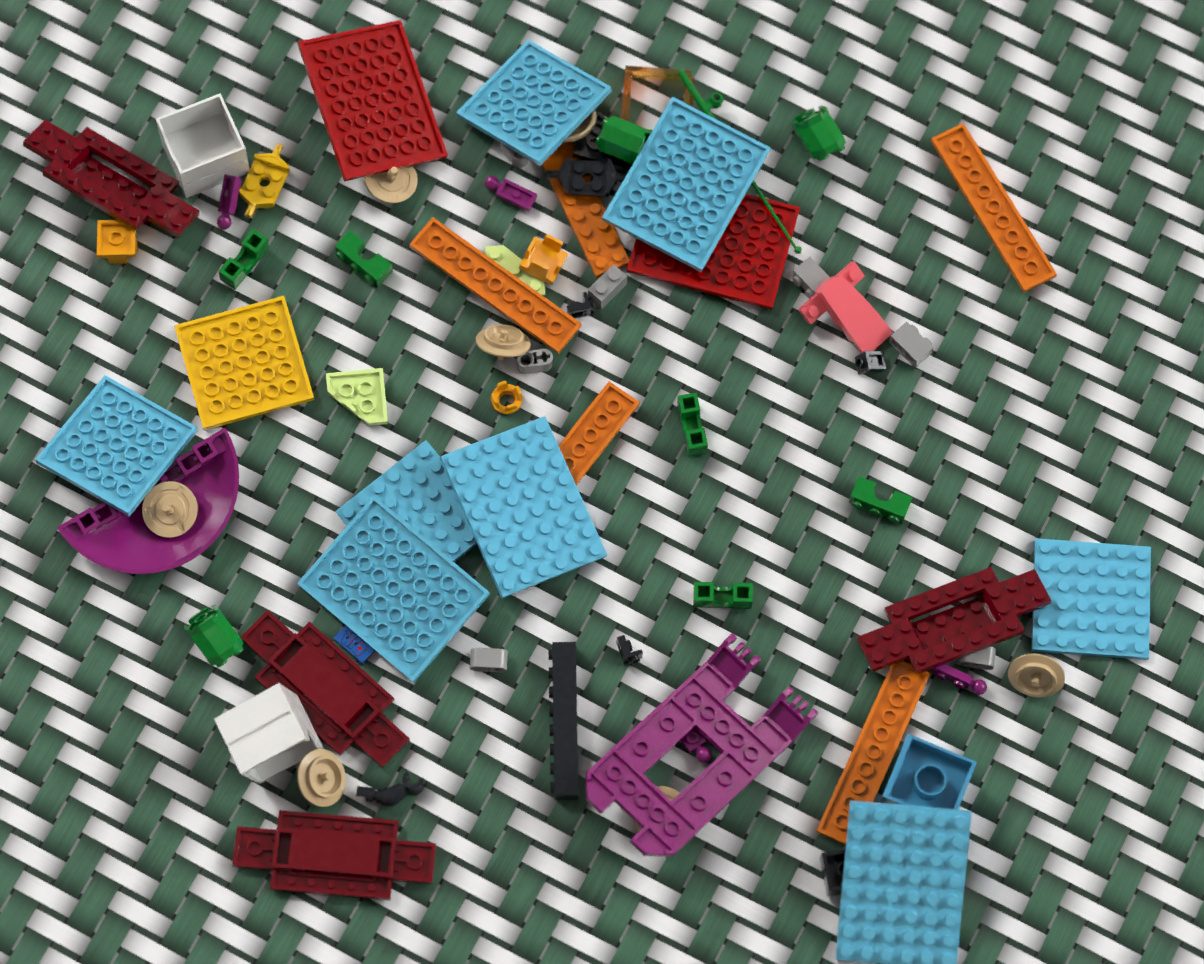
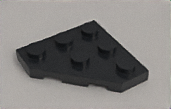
(587, 149)

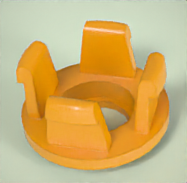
(503, 389)

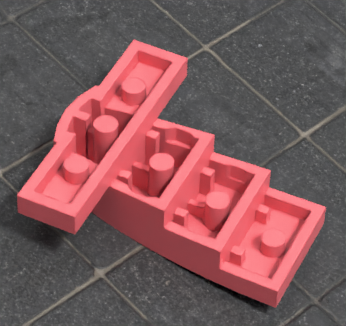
(847, 309)

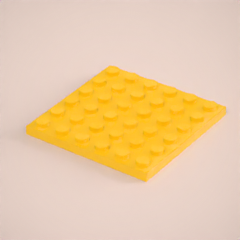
(244, 362)

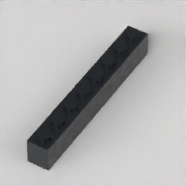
(564, 721)

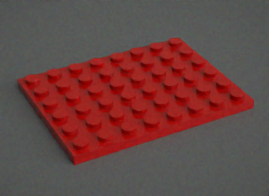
(372, 100)
(744, 262)

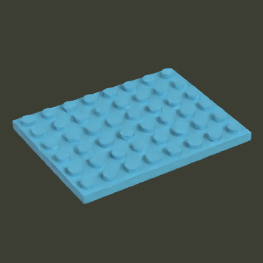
(686, 184)
(523, 507)
(393, 588)
(902, 884)

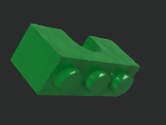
(237, 269)
(373, 270)
(691, 424)
(864, 497)
(710, 596)

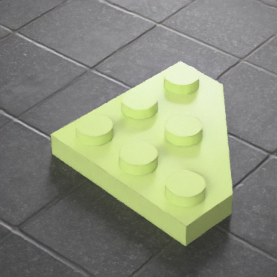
(511, 262)
(360, 393)

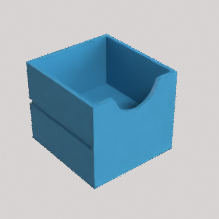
(928, 776)

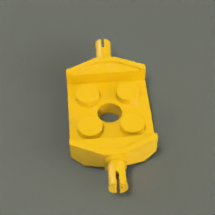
(264, 167)

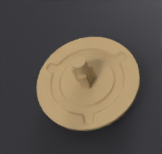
(393, 185)
(503, 341)
(169, 509)
(1036, 675)
(321, 777)

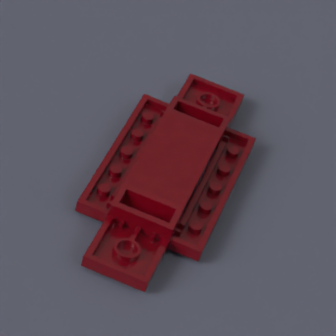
(105, 188)
(957, 629)
(331, 683)
(335, 846)

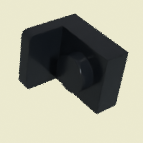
(579, 309)
(870, 362)
(625, 651)

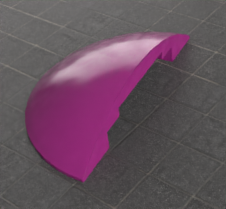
(127, 542)

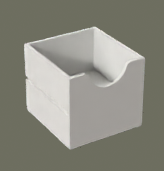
(203, 145)
(268, 733)

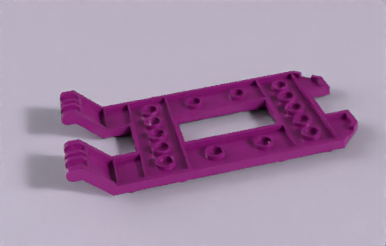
(697, 705)

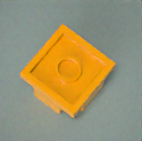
(116, 241)
(544, 258)

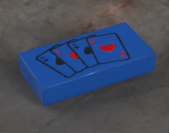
(354, 644)

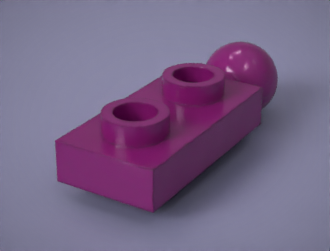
(511, 192)
(228, 200)
(960, 679)
(695, 741)

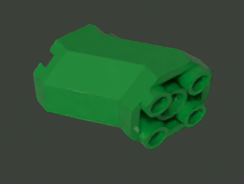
(818, 133)
(622, 139)
(214, 636)

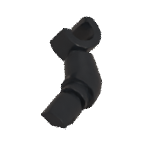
(392, 795)

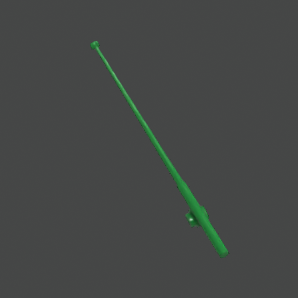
(715, 101)

